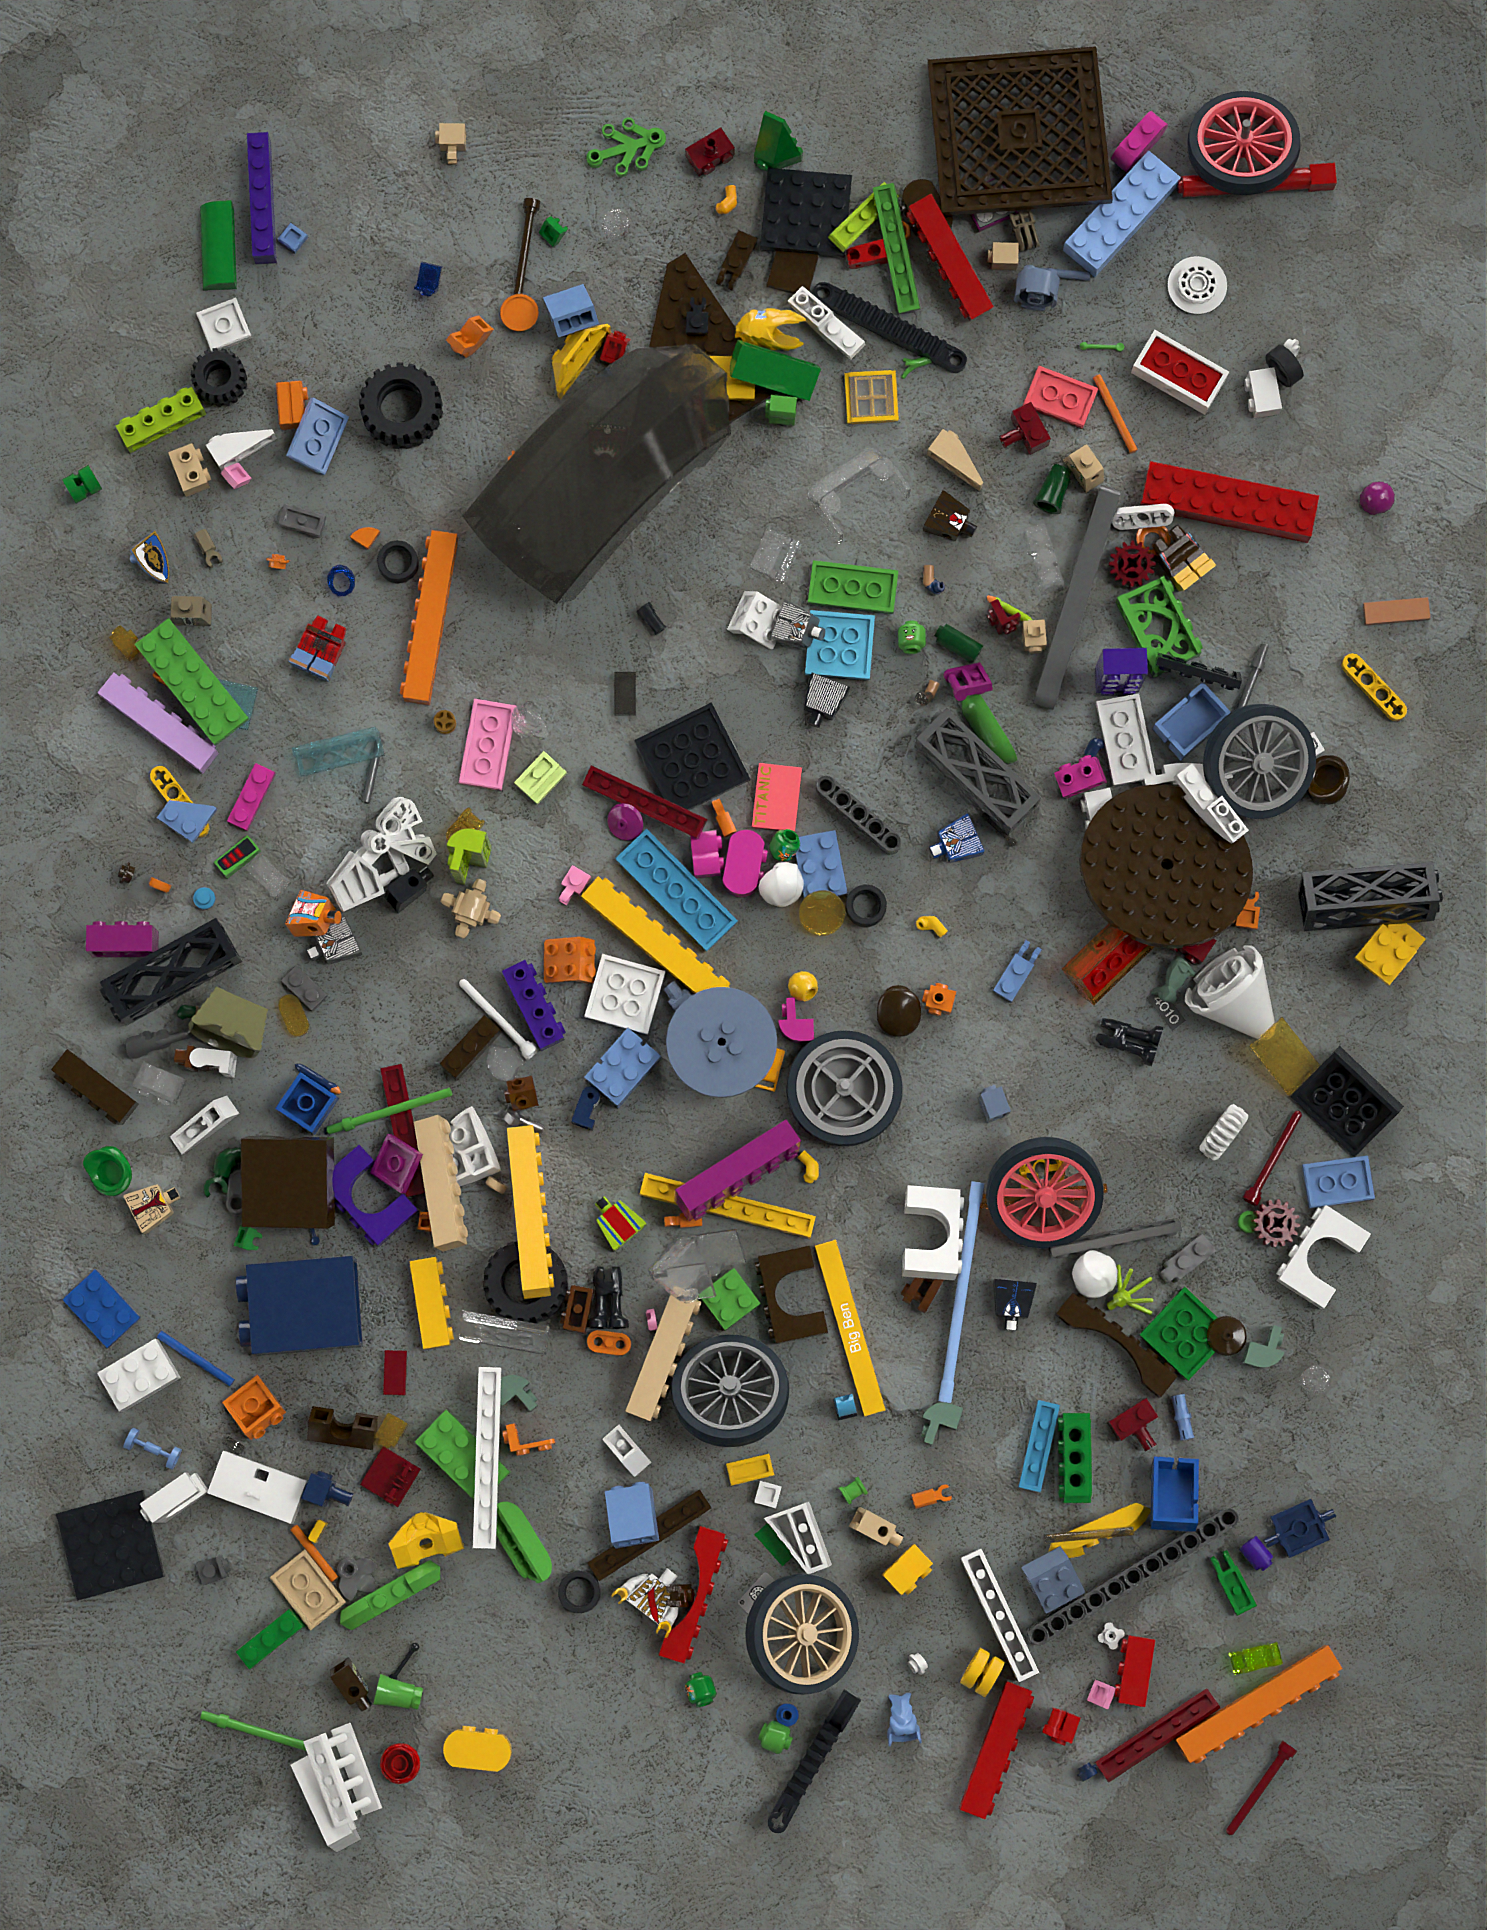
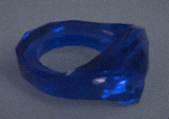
(347, 572)

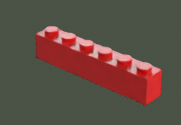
(950, 257)
(995, 1750)

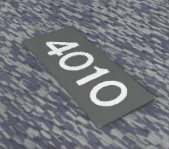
(1167, 1011)

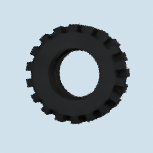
(214, 361)

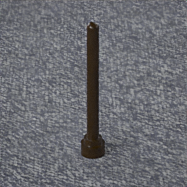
(530, 207)

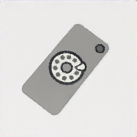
(750, 1596)

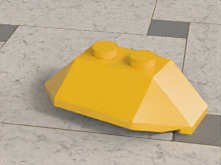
(576, 354)

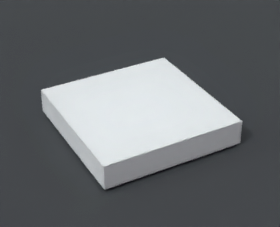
(224, 325)

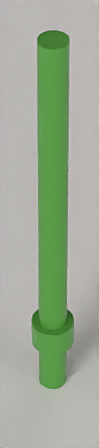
(349, 1123)
(224, 1721)

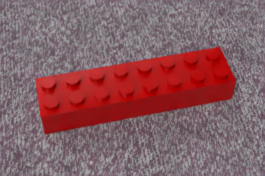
(1231, 501)

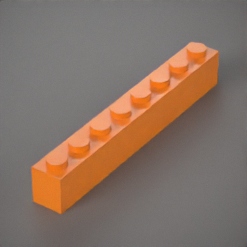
(430, 617)
(1258, 1703)

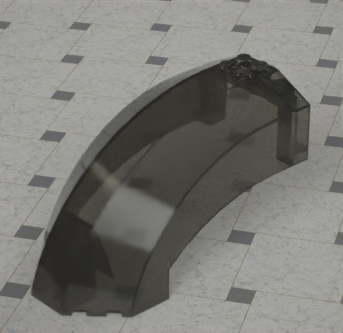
(602, 466)

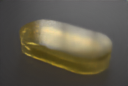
(293, 1015)

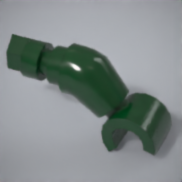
(224, 1165)

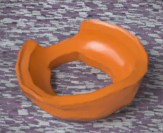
(1161, 531)

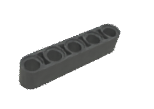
(854, 805)

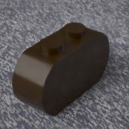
(916, 191)

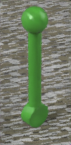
(1119, 347)

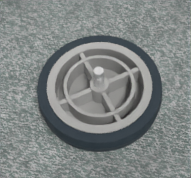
(844, 1088)

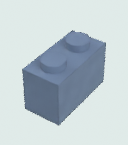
(994, 1103)

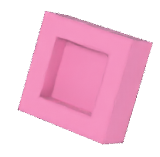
(236, 475)
(1101, 1694)

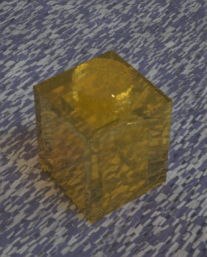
(391, 1431)

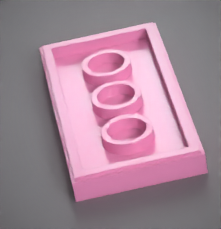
(487, 745)

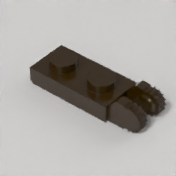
(737, 258)
(680, 1595)

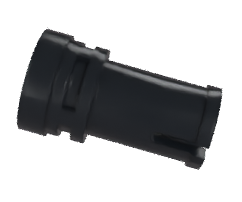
(649, 615)

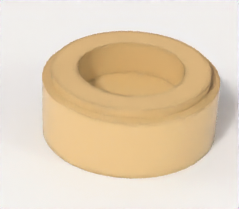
(496, 1184)

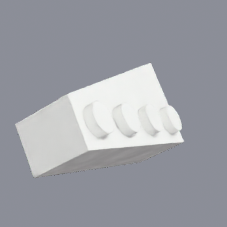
(335, 1838)

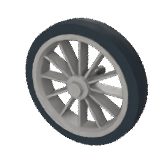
(1260, 760)

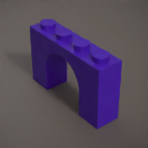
(380, 1225)

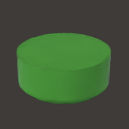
(1245, 1223)

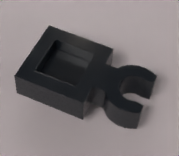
(697, 320)

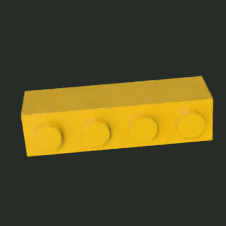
(430, 1303)

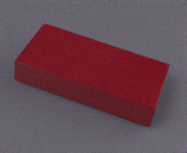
(395, 1372)

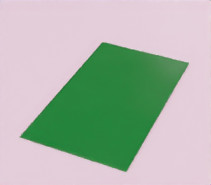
(773, 1544)

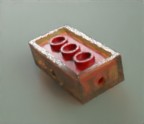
(1104, 963)

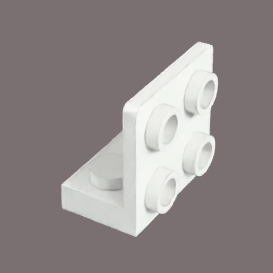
(755, 618)

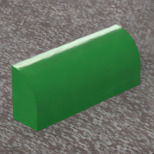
(218, 245)
(774, 370)

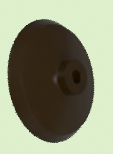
(1226, 1335)

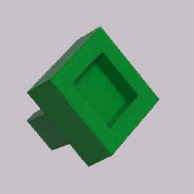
(552, 231)
(245, 1238)

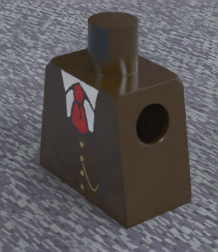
(949, 518)

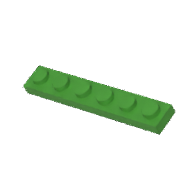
(896, 248)

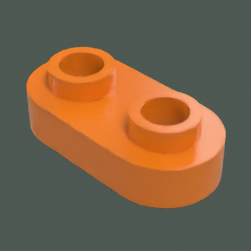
(609, 1342)

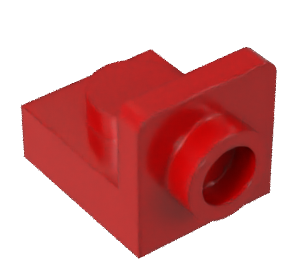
(614, 347)

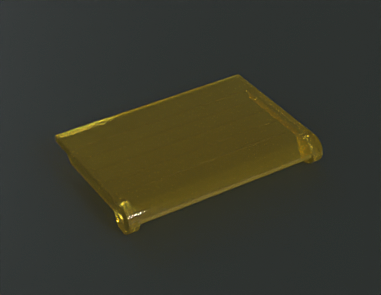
(1285, 1056)

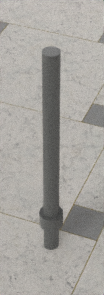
(1257, 665)

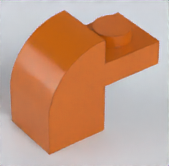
(470, 337)

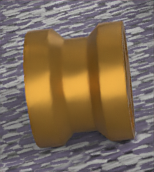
(444, 717)

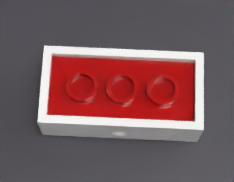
(1179, 372)

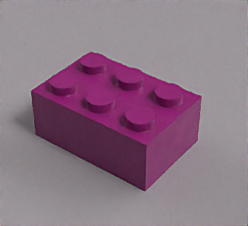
(121, 939)

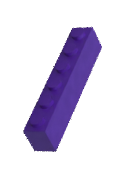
(261, 198)

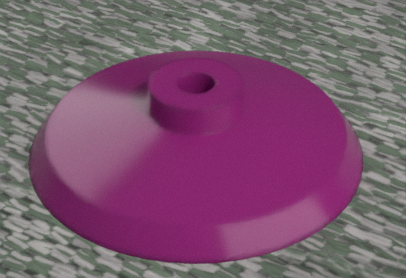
(625, 822)

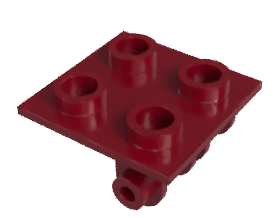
(390, 1476)

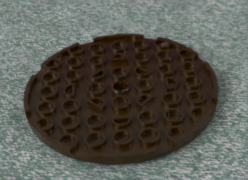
(1157, 905)

